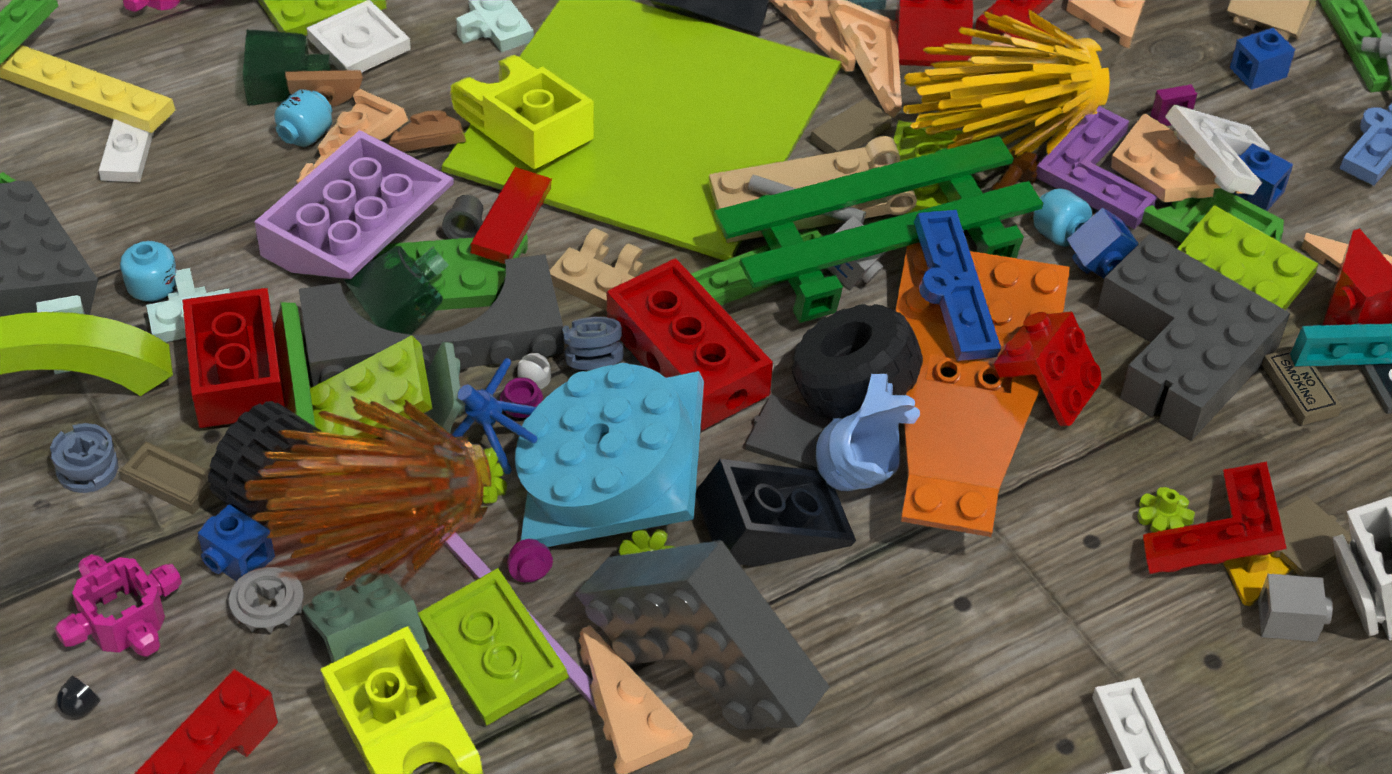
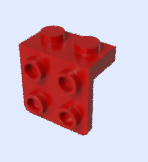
(1058, 355)

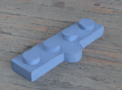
(1373, 151)

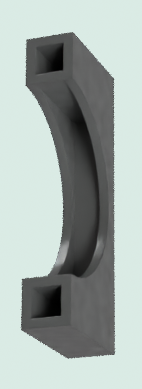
(516, 324)

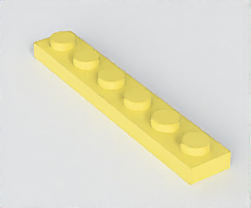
(87, 88)

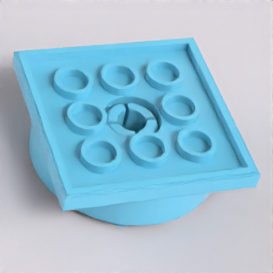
(611, 454)

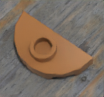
(333, 85)
(428, 131)

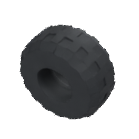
(843, 351)

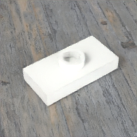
(125, 153)

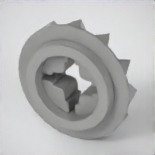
(271, 583)

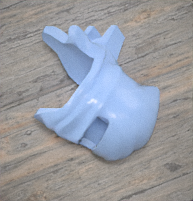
(865, 445)

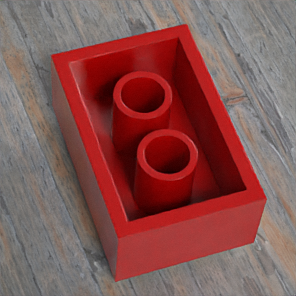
(231, 355)

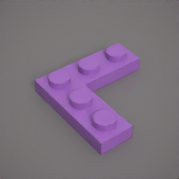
(1075, 168)

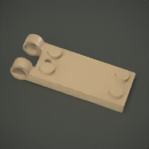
(732, 186)

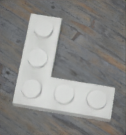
(1217, 146)
(1135, 729)

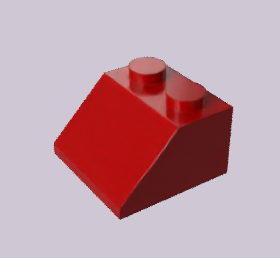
(931, 25)
(1362, 286)

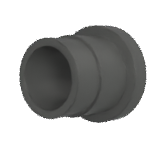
(463, 218)

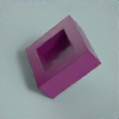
(1165, 99)

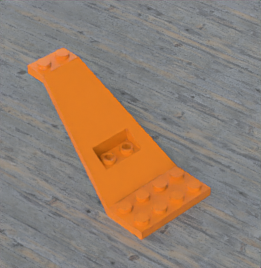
(964, 425)

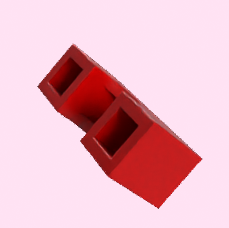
(231, 717)

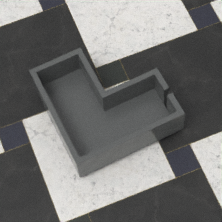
(37, 254)
(1201, 332)
(708, 612)

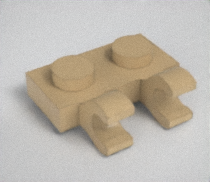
(589, 278)

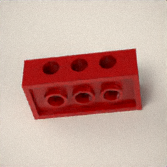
(683, 330)

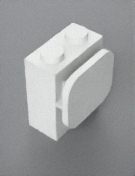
(1368, 564)

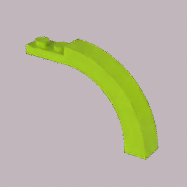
(84, 346)

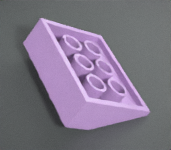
(348, 209)

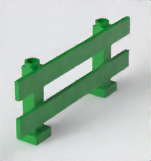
(803, 260)

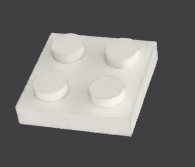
(359, 38)

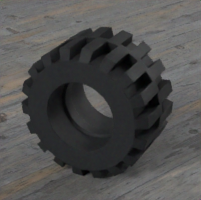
(241, 455)

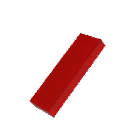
(511, 215)

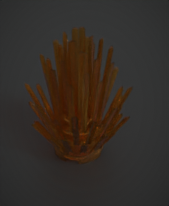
(376, 485)

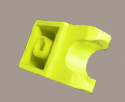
(526, 111)
(398, 709)

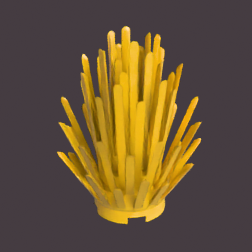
(1011, 86)

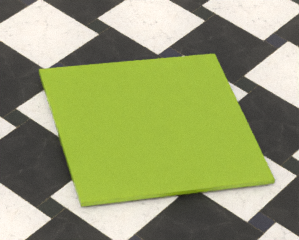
(667, 113)

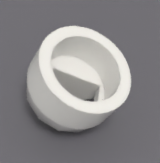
(535, 367)

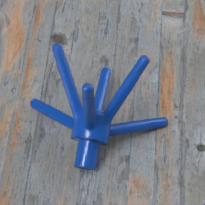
(486, 410)

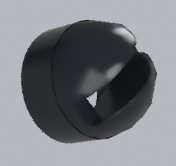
(76, 698)

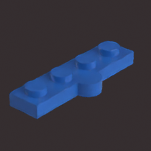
(955, 285)

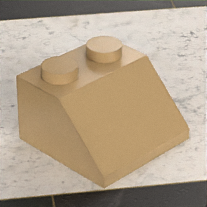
(1285, 16)

